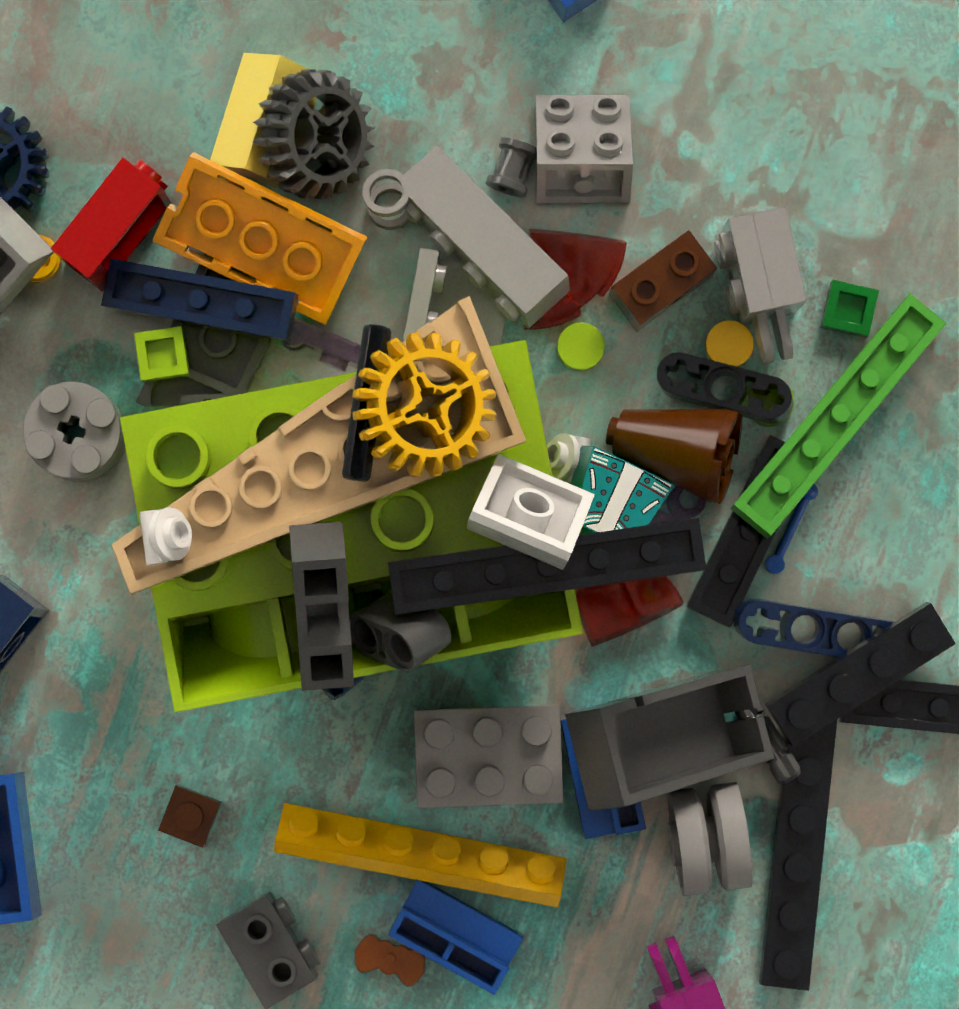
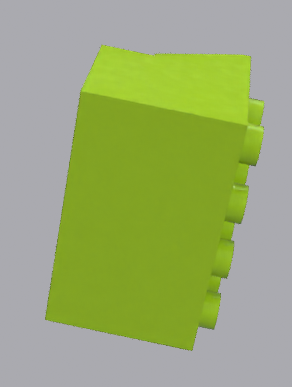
(234, 622)

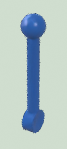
(775, 563)

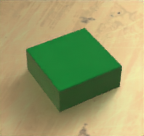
(849, 308)

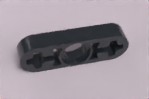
(687, 389)

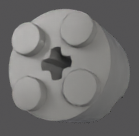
(62, 407)

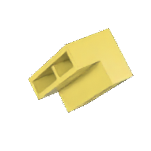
(235, 138)

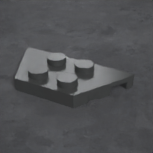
(218, 359)

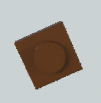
(190, 816)

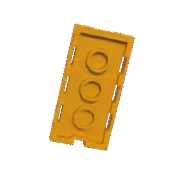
(259, 235)

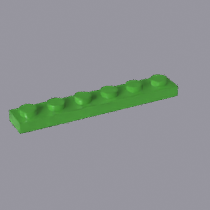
(838, 416)

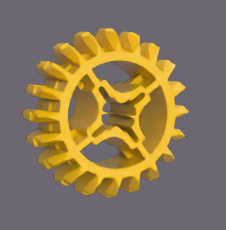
(464, 385)

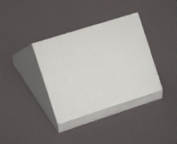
(530, 511)

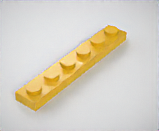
(420, 855)

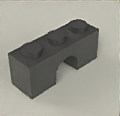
(322, 605)

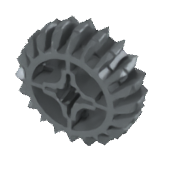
(297, 133)

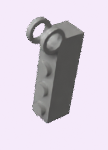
(475, 231)

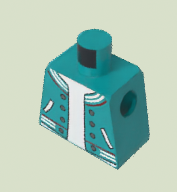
(622, 491)

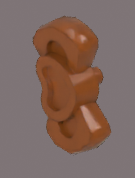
(390, 959)

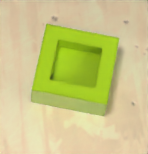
(162, 354)

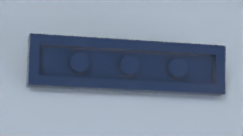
(200, 300)

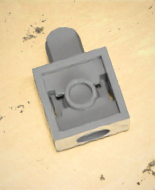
(762, 276)

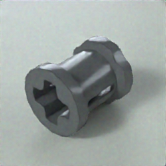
(512, 167)

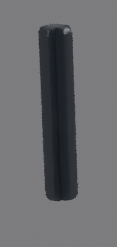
(358, 455)

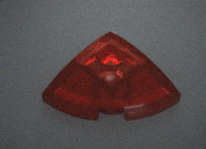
(590, 265)
(624, 606)

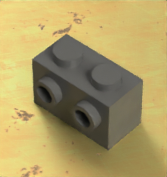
(269, 949)

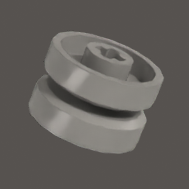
(715, 838)

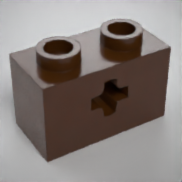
(662, 280)

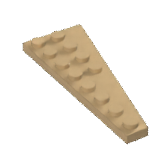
(299, 467)

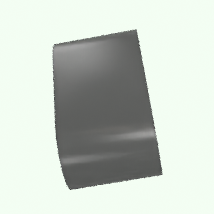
(398, 639)

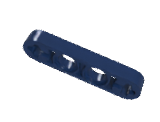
(826, 626)

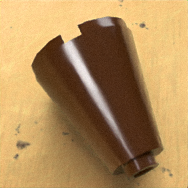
(680, 446)

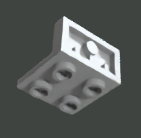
(583, 149)
(440, 286)

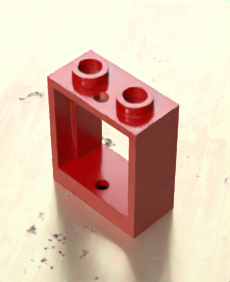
(113, 221)

